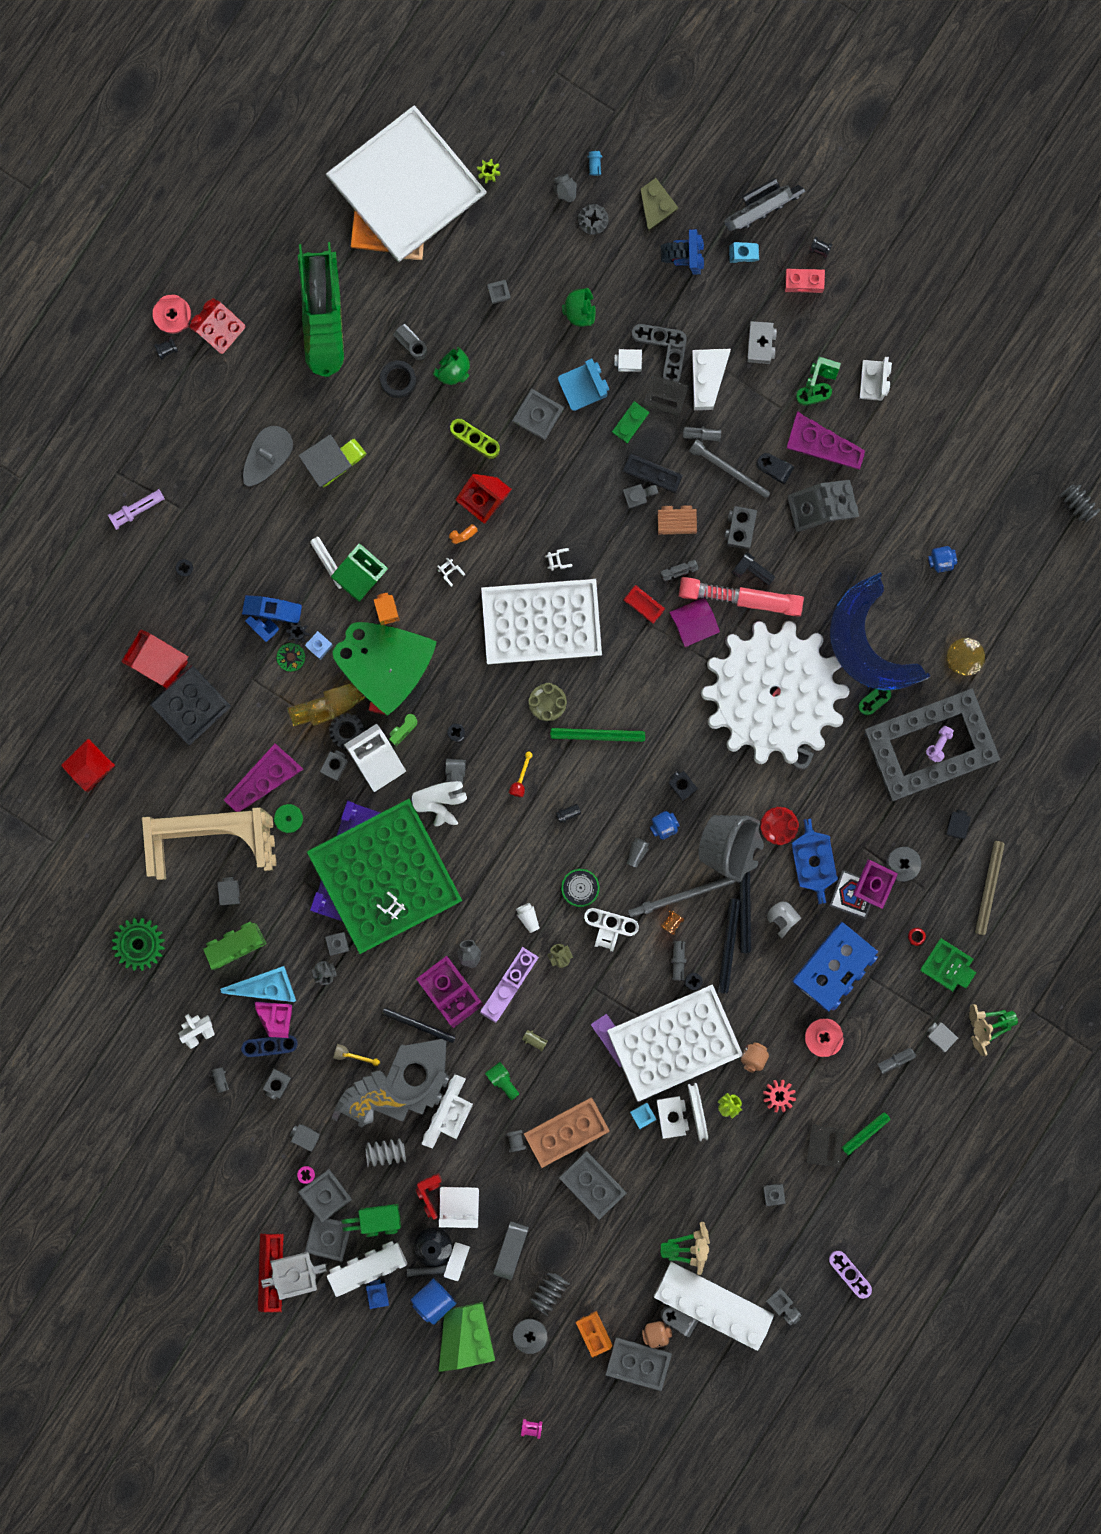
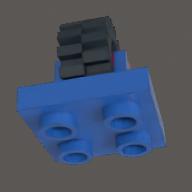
(685, 252)

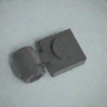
(780, 1303)

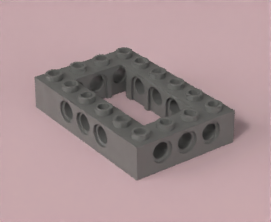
(901, 786)

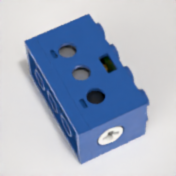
(835, 967)

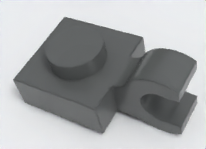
(637, 495)

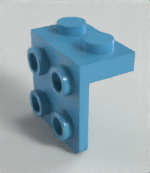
(583, 385)

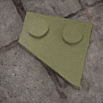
(656, 203)

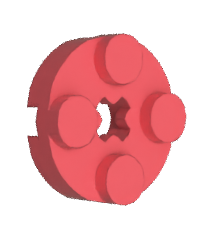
(164, 306)
(834, 1034)

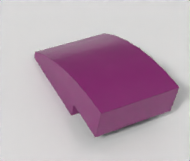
(449, 992)

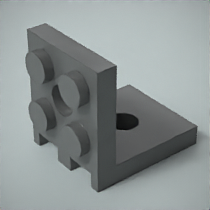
(823, 504)

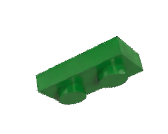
(630, 422)

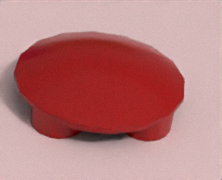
(779, 825)

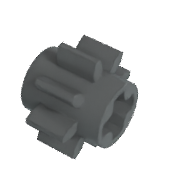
(324, 973)

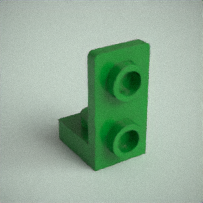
(825, 368)

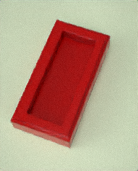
(644, 604)

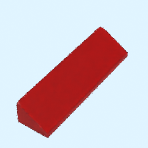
(270, 1249)

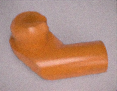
(463, 536)

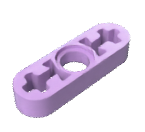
(863, 1282)

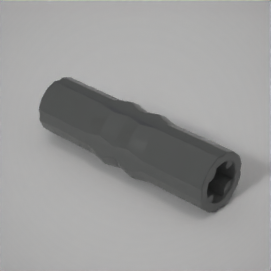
(317, 285)

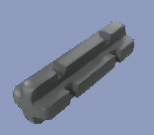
(679, 570)

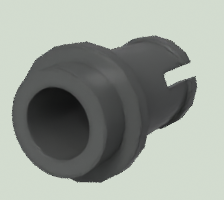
(220, 1080)

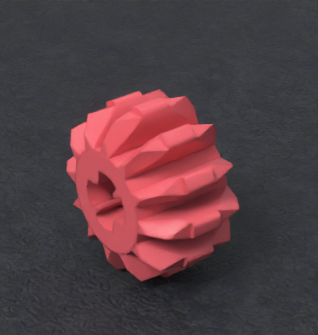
(772, 1096)

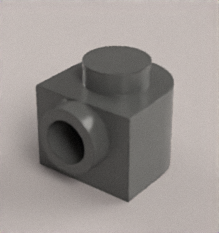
(804, 758)

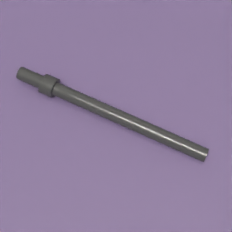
(648, 907)

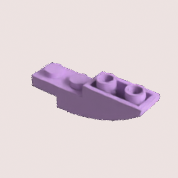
(509, 985)

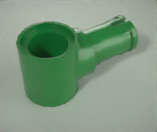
(500, 1077)

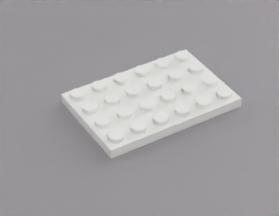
(541, 621)
(674, 1043)

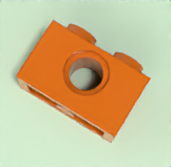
(386, 609)

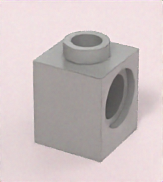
(941, 1036)

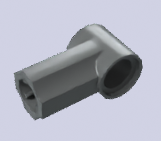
(410, 341)
(455, 772)

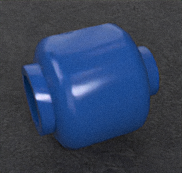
(942, 559)
(664, 825)

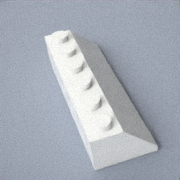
(714, 1306)

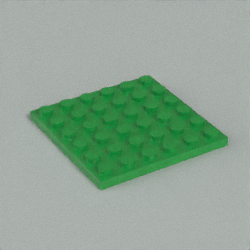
(378, 858)

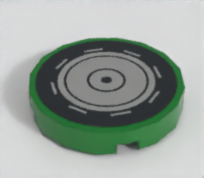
(580, 887)

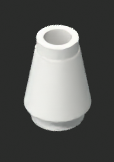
(528, 917)

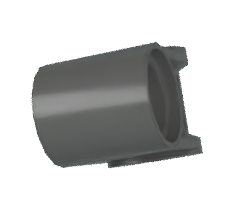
(681, 1322)

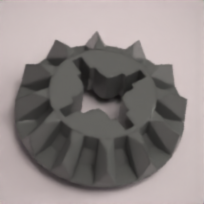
(585, 223)

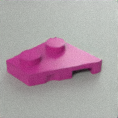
(275, 1018)

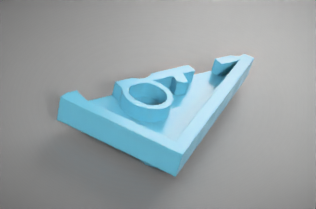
(269, 985)

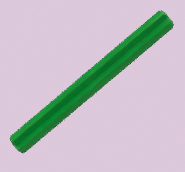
(591, 734)

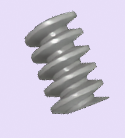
(385, 1152)

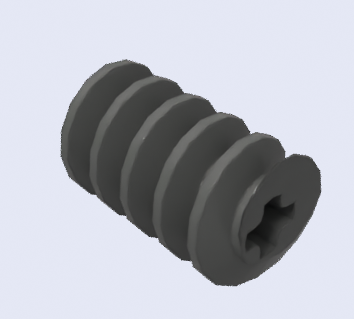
(1079, 503)
(549, 1292)

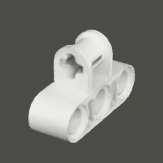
(609, 933)

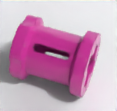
(525, 1431)

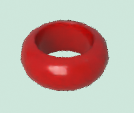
(910, 936)

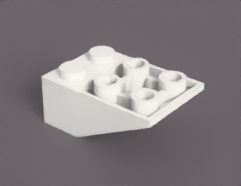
(375, 757)

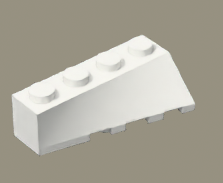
(366, 1269)

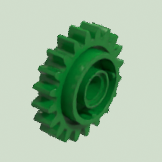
(126, 941)

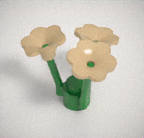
(983, 1030)
(701, 1249)

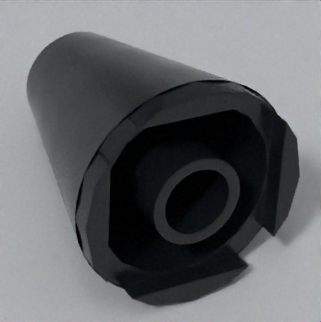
(439, 1240)

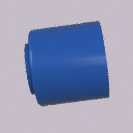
(432, 1302)

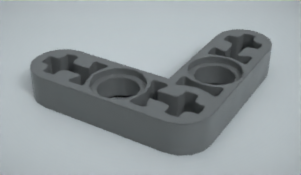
(672, 347)

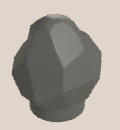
(565, 188)
(469, 953)

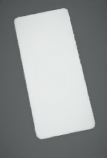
(456, 1261)

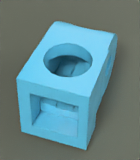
(743, 252)

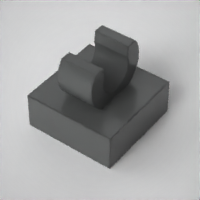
(499, 291)

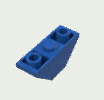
(272, 609)

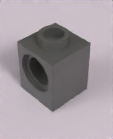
(334, 774)
(228, 891)
(337, 943)
(283, 1078)
(305, 1137)
(773, 1194)

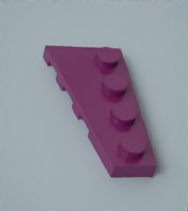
(819, 442)
(264, 777)

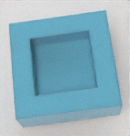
(643, 1115)

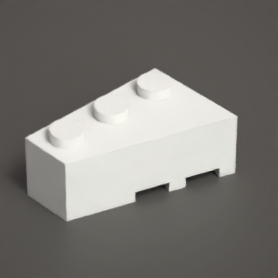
(707, 373)

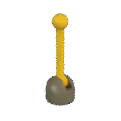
(341, 1053)

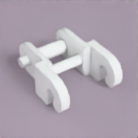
(449, 562)
(552, 566)
(392, 905)

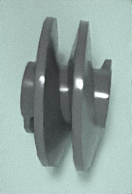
(903, 854)
(539, 1332)

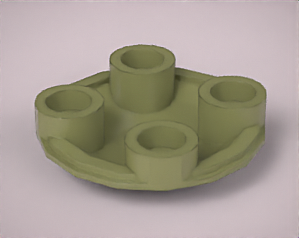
(547, 702)

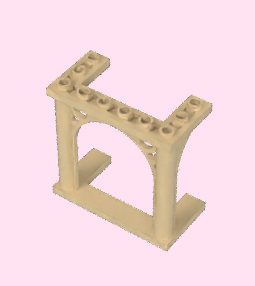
(249, 825)

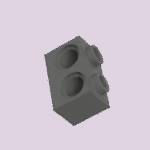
(744, 528)

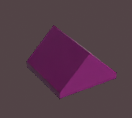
(694, 622)
(875, 884)

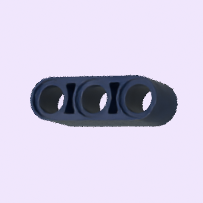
(260, 1046)

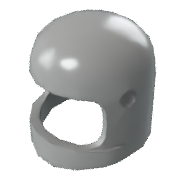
(788, 914)

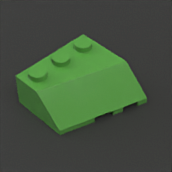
(234, 945)
(465, 1338)

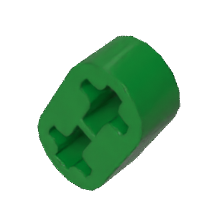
(815, 398)
(877, 704)

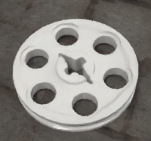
(698, 1112)

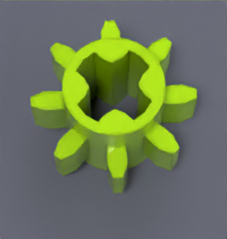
(490, 166)
(729, 1105)

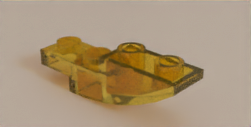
(328, 707)

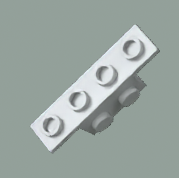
(449, 1115)

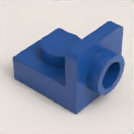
(264, 630)
(377, 1294)

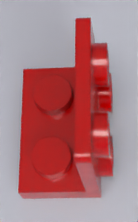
(430, 1183)

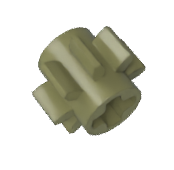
(560, 955)

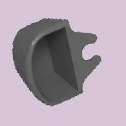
(730, 844)

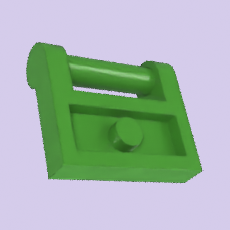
(399, 734)

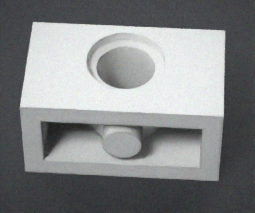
(668, 1128)

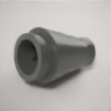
(637, 851)

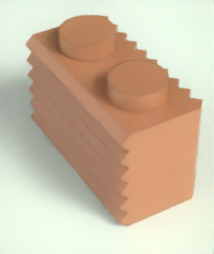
(677, 520)

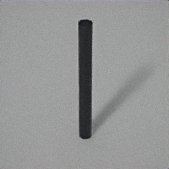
(418, 1025)

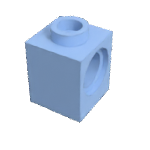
(319, 645)

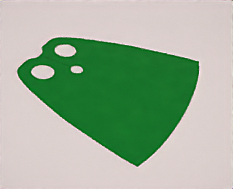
(387, 649)

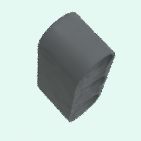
(510, 1250)

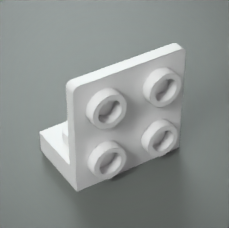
(874, 379)
(459, 1207)

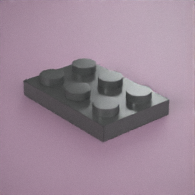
(592, 1185)
(638, 1364)

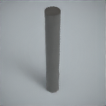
(428, 1270)

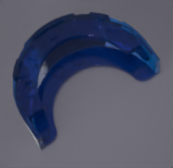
(852, 646)

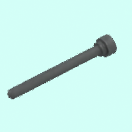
(699, 449)

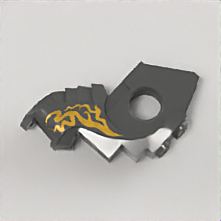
(391, 1093)

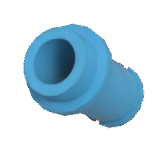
(594, 163)

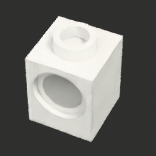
(629, 360)

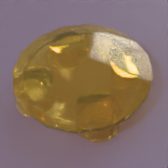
(966, 656)

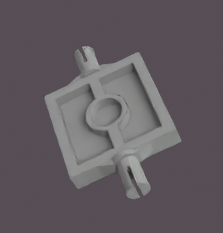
(293, 1275)

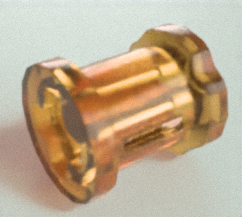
(672, 922)

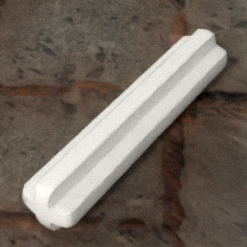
(324, 556)

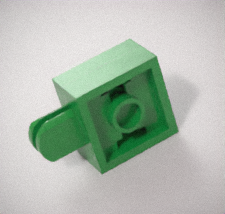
(375, 1220)

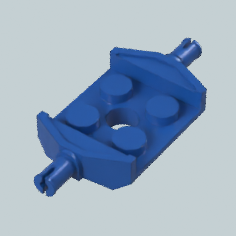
(814, 845)

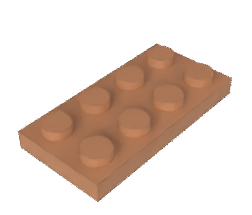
(566, 1132)

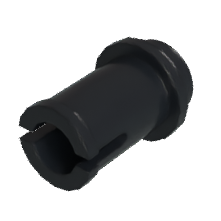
(568, 813)

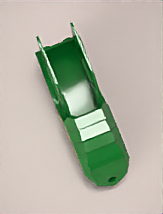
(322, 331)

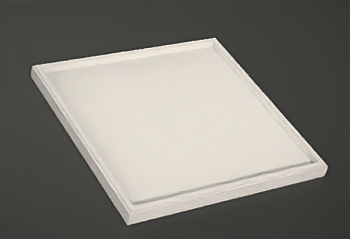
(406, 183)

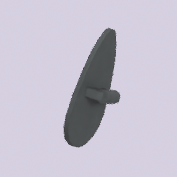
(267, 454)

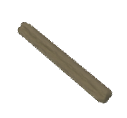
(989, 888)

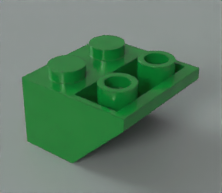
(359, 572)

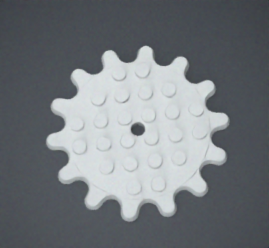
(771, 721)

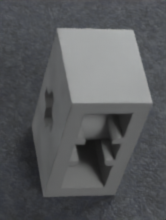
(759, 331)

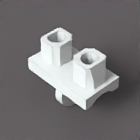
(194, 1027)

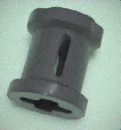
(515, 1141)

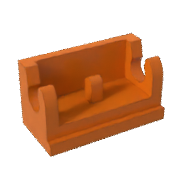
(594, 1334)

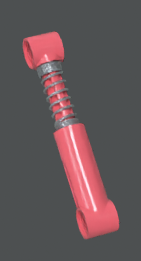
(743, 597)

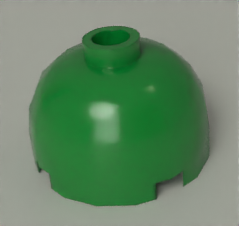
(579, 308)
(453, 367)

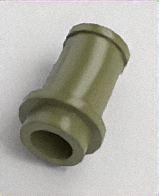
(534, 1040)

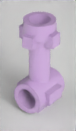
(934, 752)

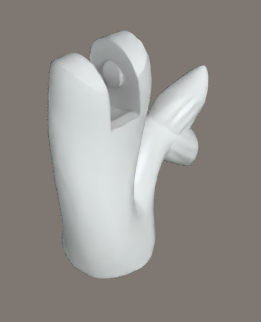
(432, 797)

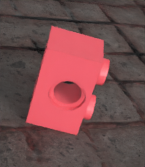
(804, 280)

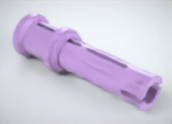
(129, 516)

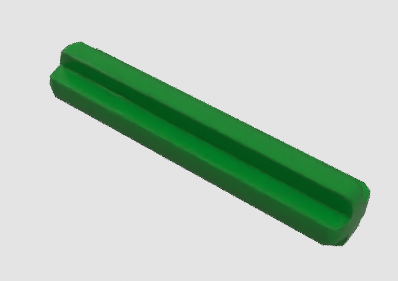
(866, 1133)

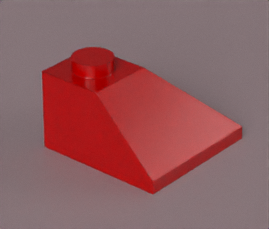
(483, 495)
(87, 765)

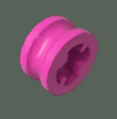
(300, 1175)

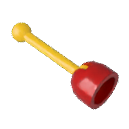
(517, 788)

